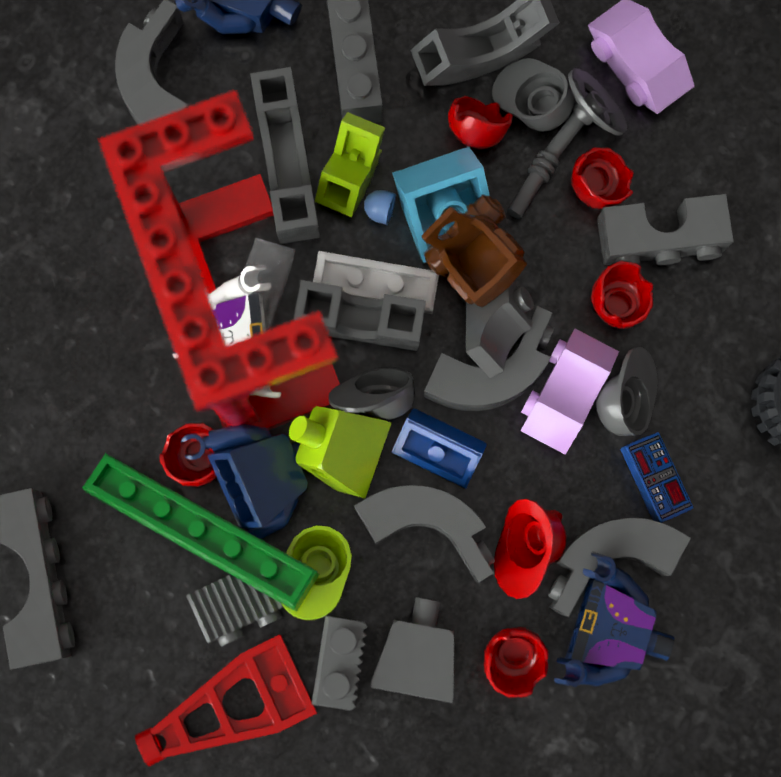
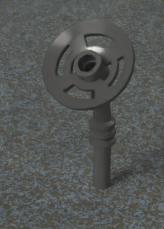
(586, 111)

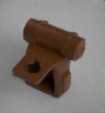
(475, 251)

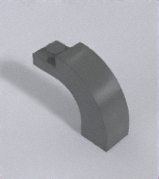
(473, 51)
(137, 64)
(470, 389)
(432, 508)
(635, 539)

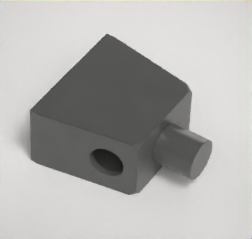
(418, 656)

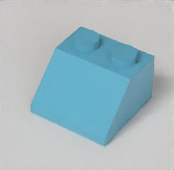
(435, 186)

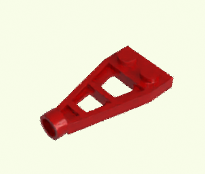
(280, 689)

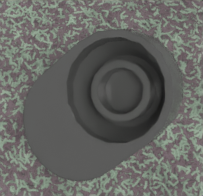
(534, 94)
(377, 392)
(629, 398)

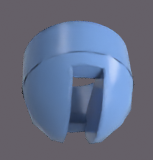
(380, 206)

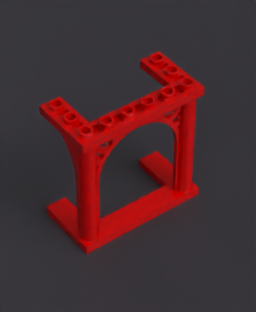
(168, 235)

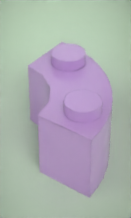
(640, 55)
(569, 391)

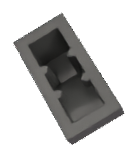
(497, 327)

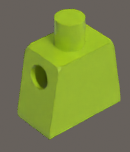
(340, 448)

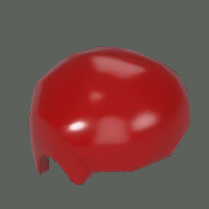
(477, 123)
(601, 178)
(622, 295)
(184, 470)
(515, 661)

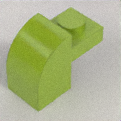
(351, 165)

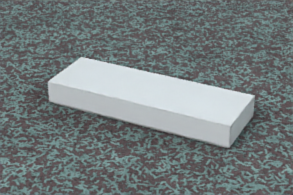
(375, 278)

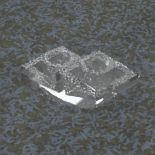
(278, 263)

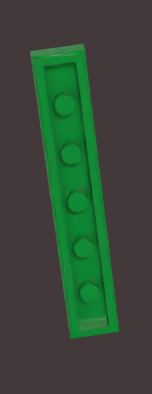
(201, 532)

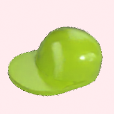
(331, 557)

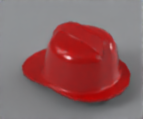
(527, 547)

